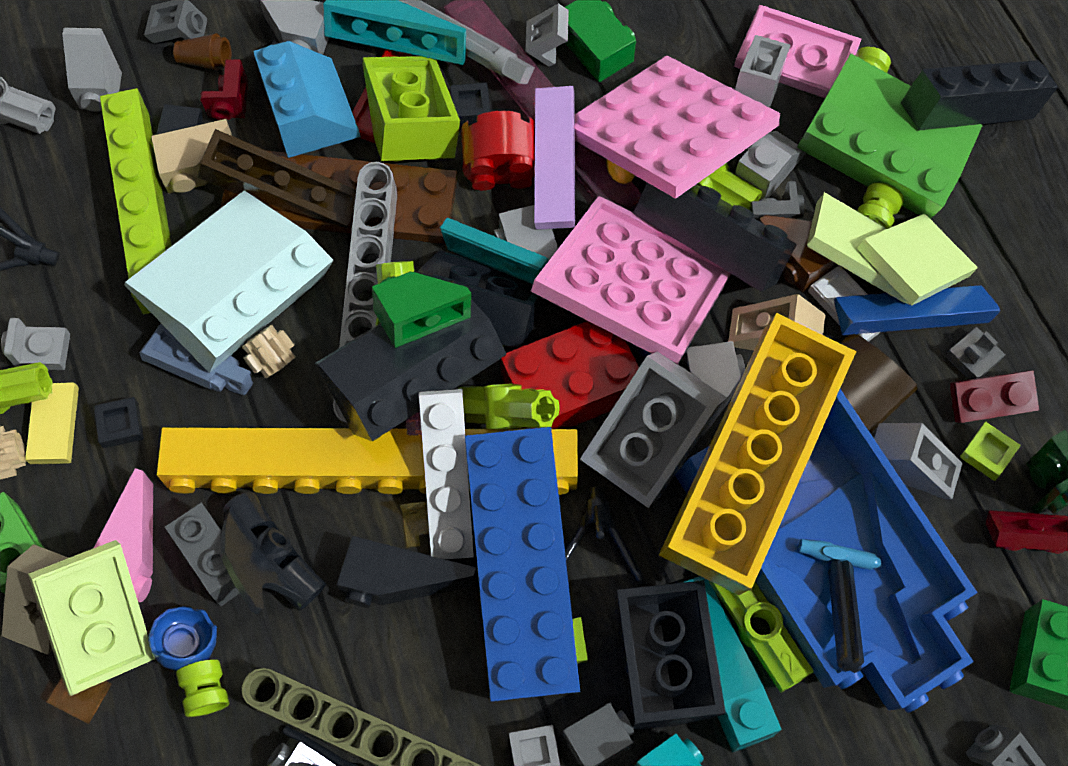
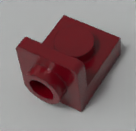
(232, 93)

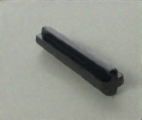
(845, 616)

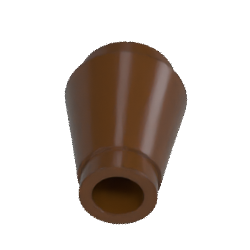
(203, 51)

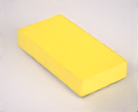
(53, 426)

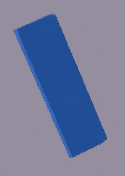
(886, 313)

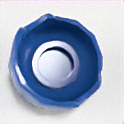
(182, 637)

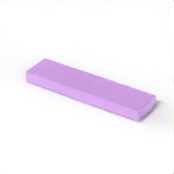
(554, 158)

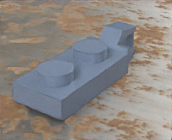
(169, 354)

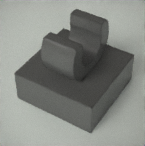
(975, 354)

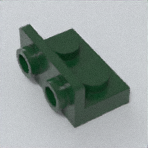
(1050, 473)

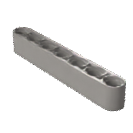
(365, 241)

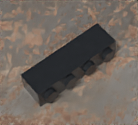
(978, 94)
(719, 232)

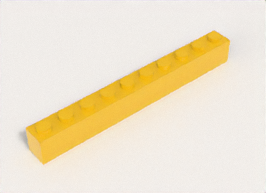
(314, 460)

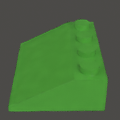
(874, 140)

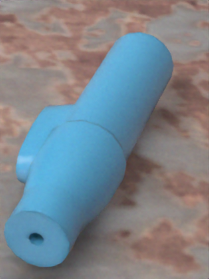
(829, 552)

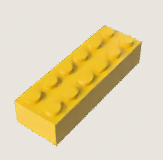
(758, 455)

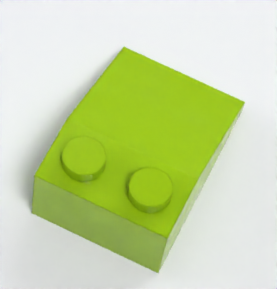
(410, 108)

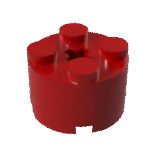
(499, 150)

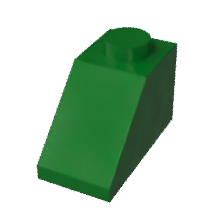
(418, 306)

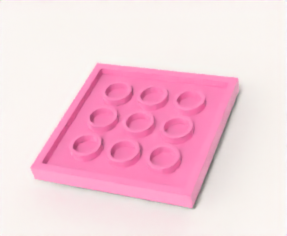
(672, 125)
(632, 280)

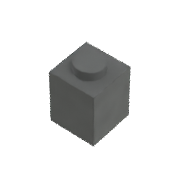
(599, 736)

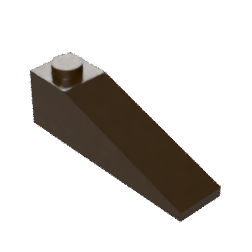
(275, 180)

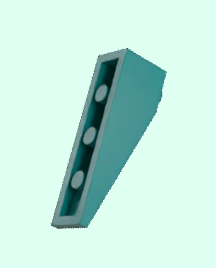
(395, 27)
(747, 707)

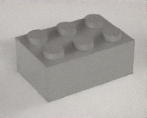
(653, 428)

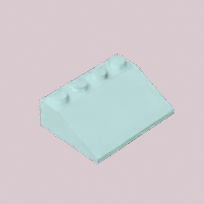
(229, 278)

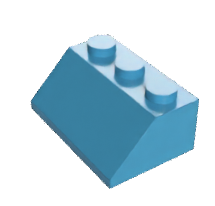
(305, 98)

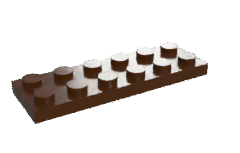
(422, 204)

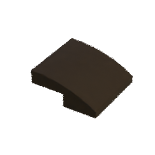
(874, 383)

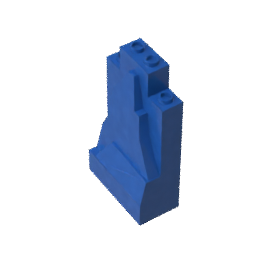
(861, 503)

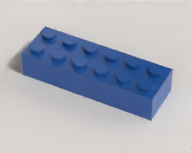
(521, 564)

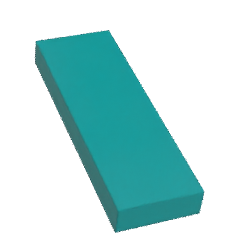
(492, 251)

